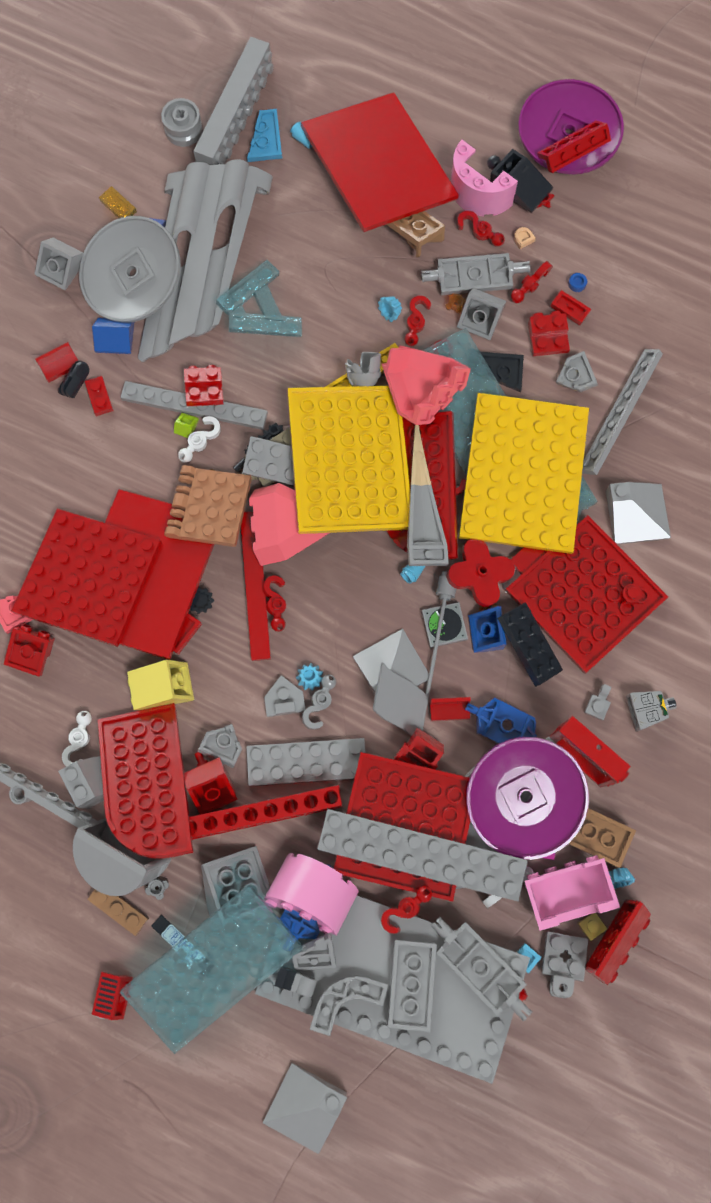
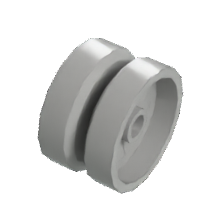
(182, 122)

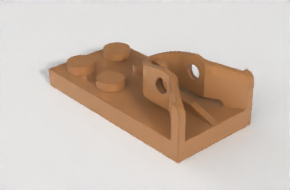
(419, 230)
(604, 838)

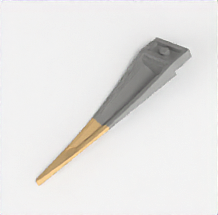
(425, 533)

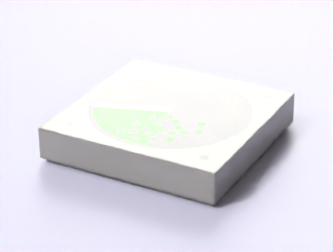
(453, 625)

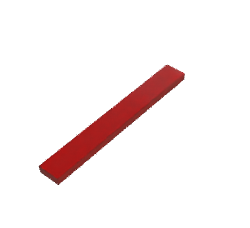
(255, 597)

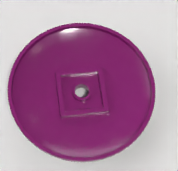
(569, 106)
(532, 826)

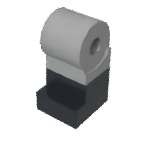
(295, 982)

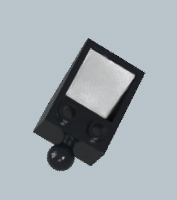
(531, 184)

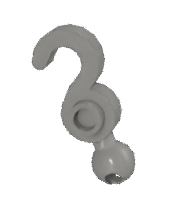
(320, 700)

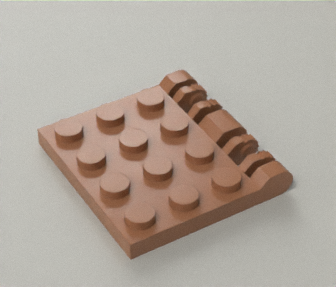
(213, 506)

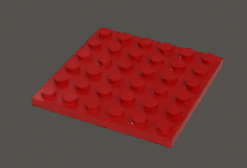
(87, 577)
(581, 597)
(412, 800)

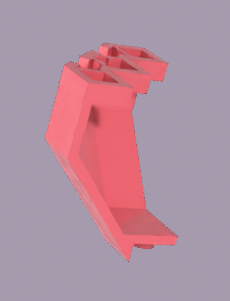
(423, 382)
(277, 525)

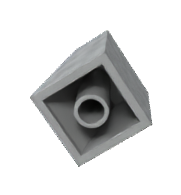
(84, 782)

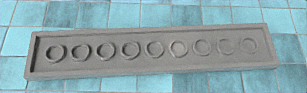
(422, 855)

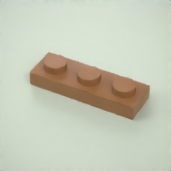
(119, 911)

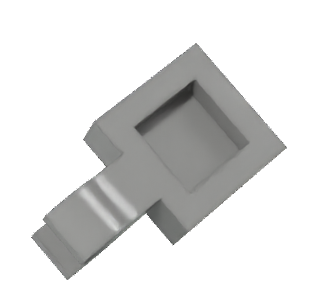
(598, 705)

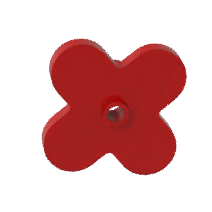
(480, 572)

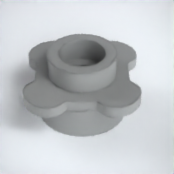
(150, 890)

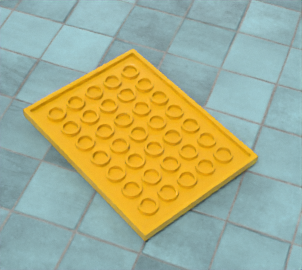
(348, 460)
(524, 473)

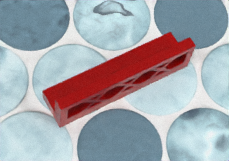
(575, 145)

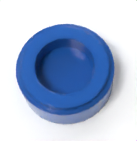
(577, 282)

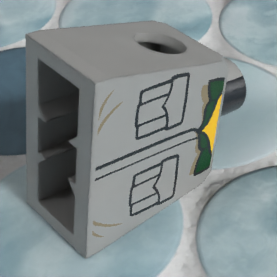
(649, 708)

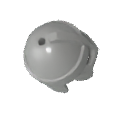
(368, 371)

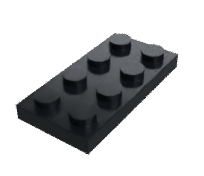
(530, 644)

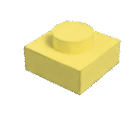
(592, 926)

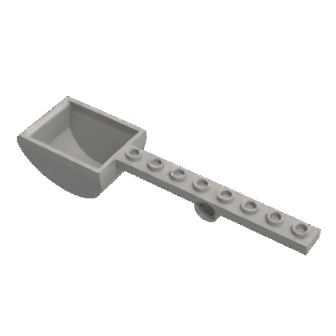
(96, 851)

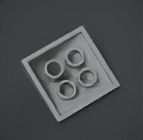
(637, 512)
(397, 655)
(230, 875)
(305, 1108)

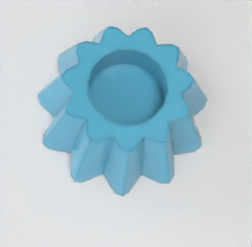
(390, 308)
(309, 677)
(621, 877)

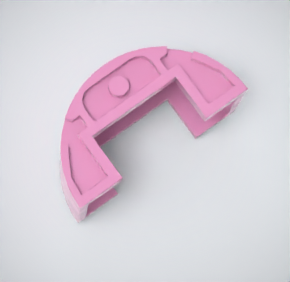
(476, 191)
(312, 891)
(571, 892)

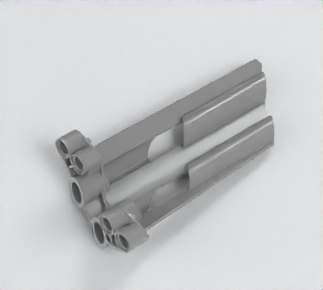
(195, 206)

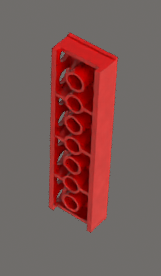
(265, 812)

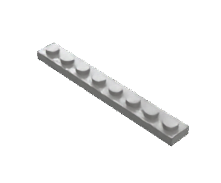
(176, 402)
(621, 411)

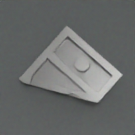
(316, 954)

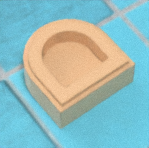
(523, 237)

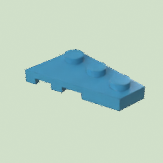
(266, 139)

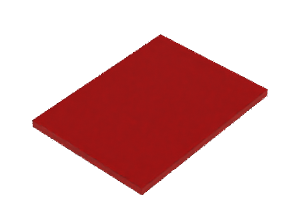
(379, 161)
(172, 578)

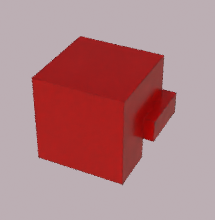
(421, 750)

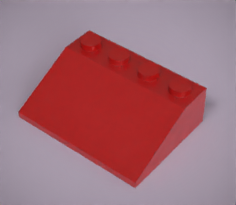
(618, 940)

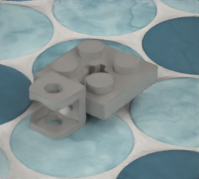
(564, 972)

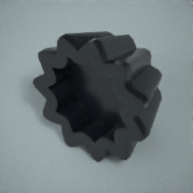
(202, 601)

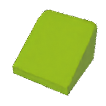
(185, 425)

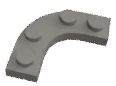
(339, 994)

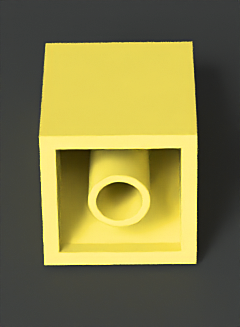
(160, 684)

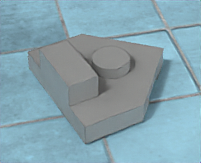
(577, 373)
(284, 699)
(221, 744)

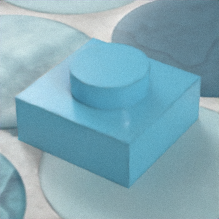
(534, 957)

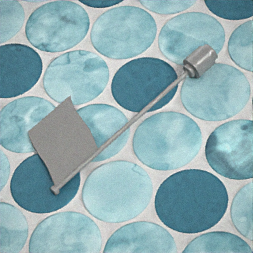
(401, 700)

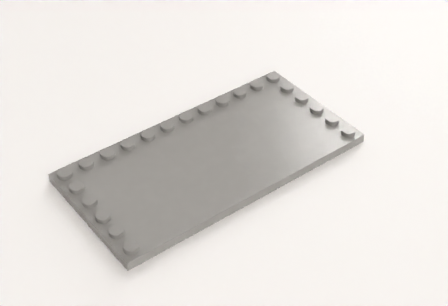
(463, 1028)

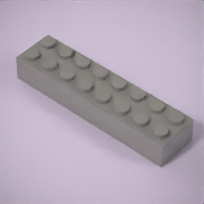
(235, 103)

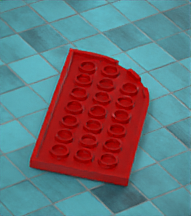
(440, 460)
(145, 782)

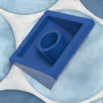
(112, 336)
(487, 631)

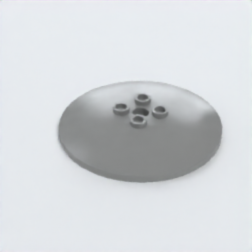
(110, 257)

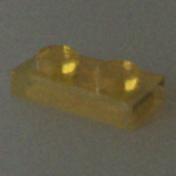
(117, 203)

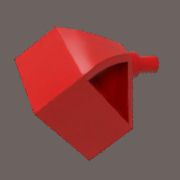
(209, 785)

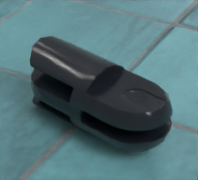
(74, 379)

